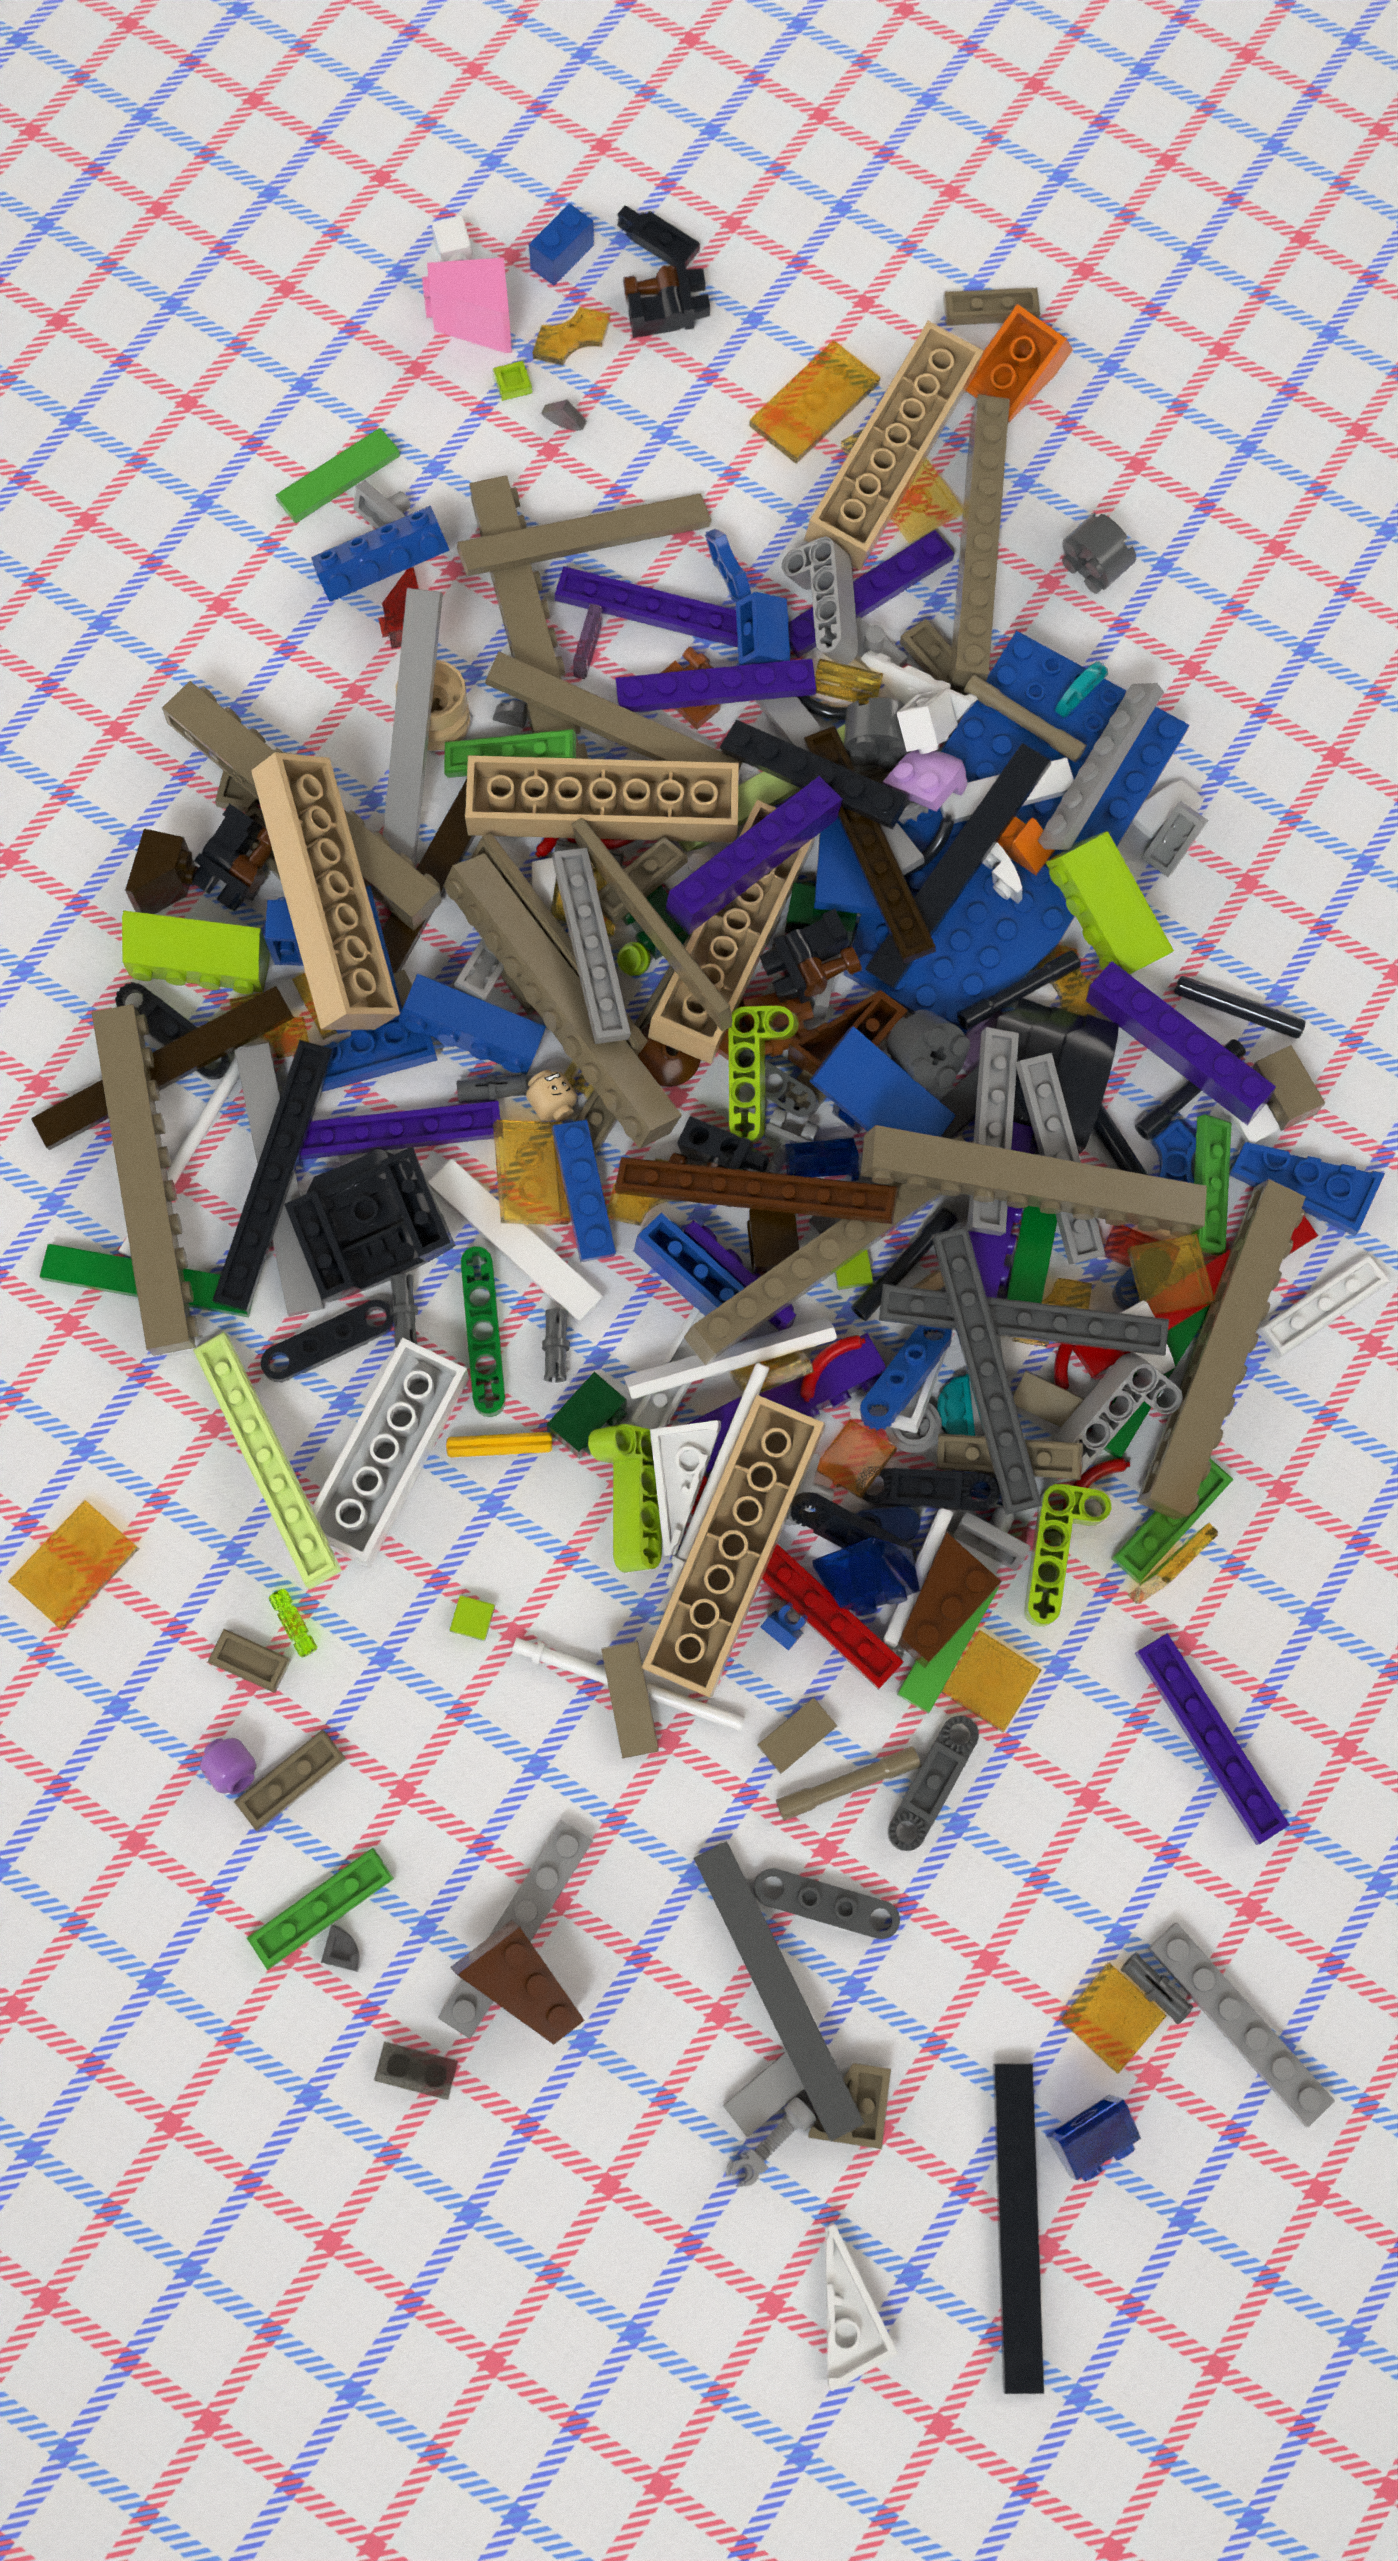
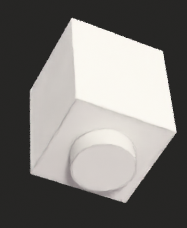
(451, 239)

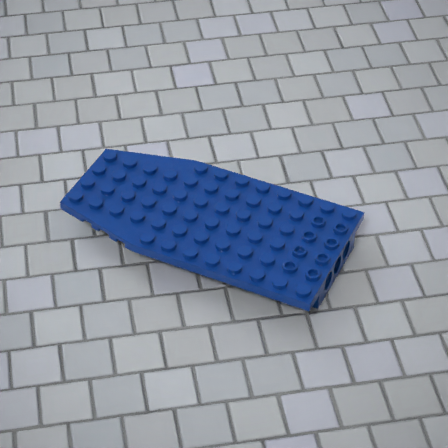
(990, 939)

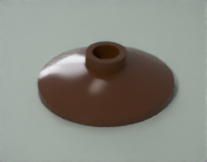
(667, 1069)

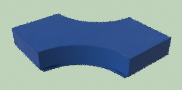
(725, 562)
(1175, 1151)

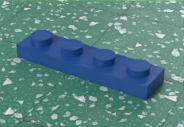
(583, 1191)

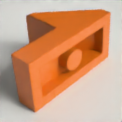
(1022, 844)

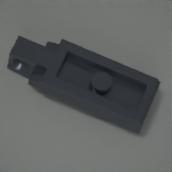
(658, 236)

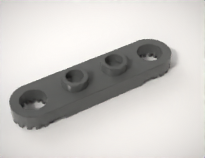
(933, 1783)
(827, 1903)

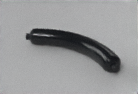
(823, 710)
(936, 844)

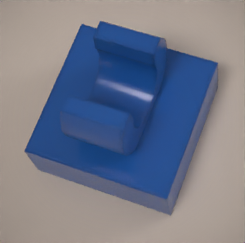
(783, 1629)

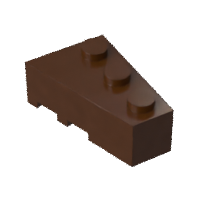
(871, 1017)
(947, 1600)
(520, 1982)

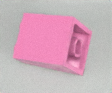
(469, 301)

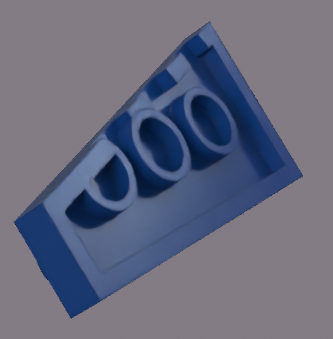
(376, 1054)
(1332, 1191)

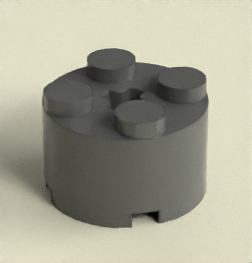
(1097, 552)
(874, 733)
(928, 1048)

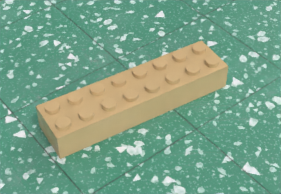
(895, 442)
(612, 796)
(325, 892)
(728, 953)
(733, 1546)

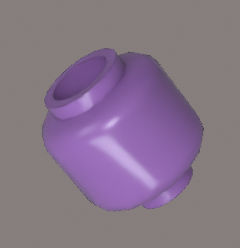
(228, 1766)

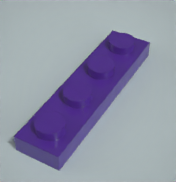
(733, 1263)

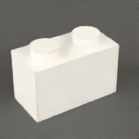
(927, 721)

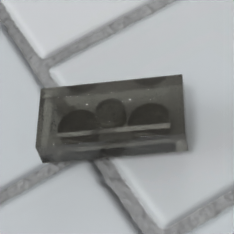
(416, 2070)

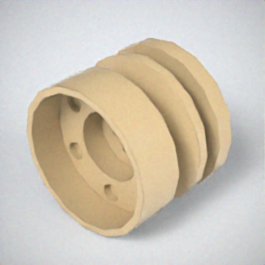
(449, 707)

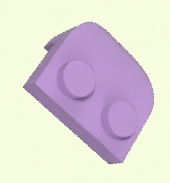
(928, 778)

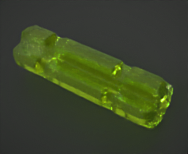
(293, 1623)

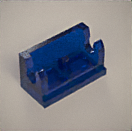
(823, 1158)

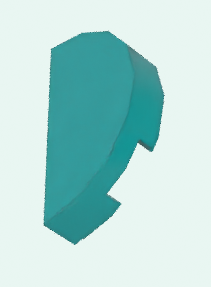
(1081, 688)
(956, 1407)

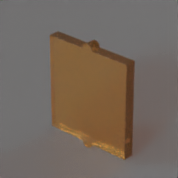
(855, 1458)

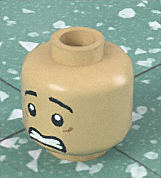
(551, 1096)

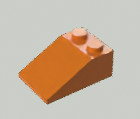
(1019, 360)

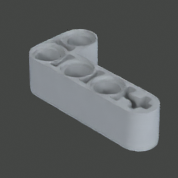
(828, 572)
(1129, 1395)

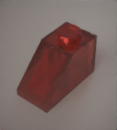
(394, 608)

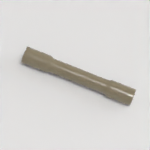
(1056, 738)
(809, 1798)

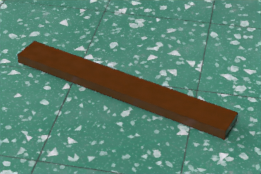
(757, 1190)

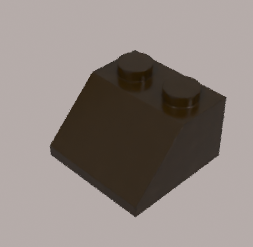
(160, 872)

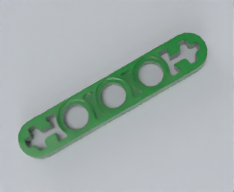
(480, 1348)

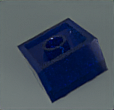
(868, 1575)
(1095, 2137)

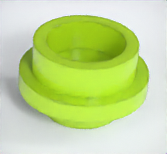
(633, 959)

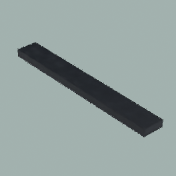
(966, 854)
(273, 1176)
(1018, 2229)

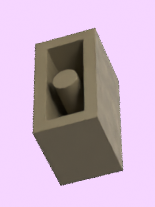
(1295, 1092)

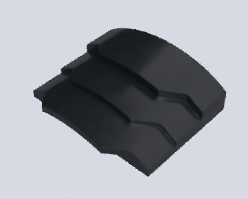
(1081, 1053)
(368, 1223)

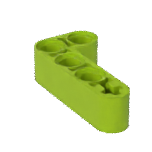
(755, 1073)
(635, 1499)
(1058, 1556)

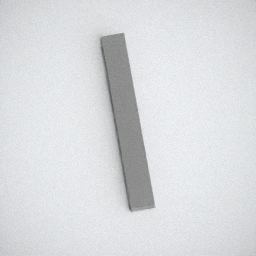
(412, 720)
(794, 724)
(261, 1101)

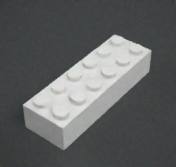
(387, 1450)

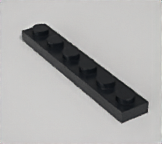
(802, 767)

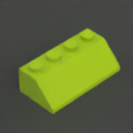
(1108, 904)
(194, 952)

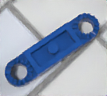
(904, 1376)

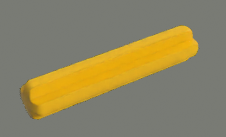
(499, 1444)

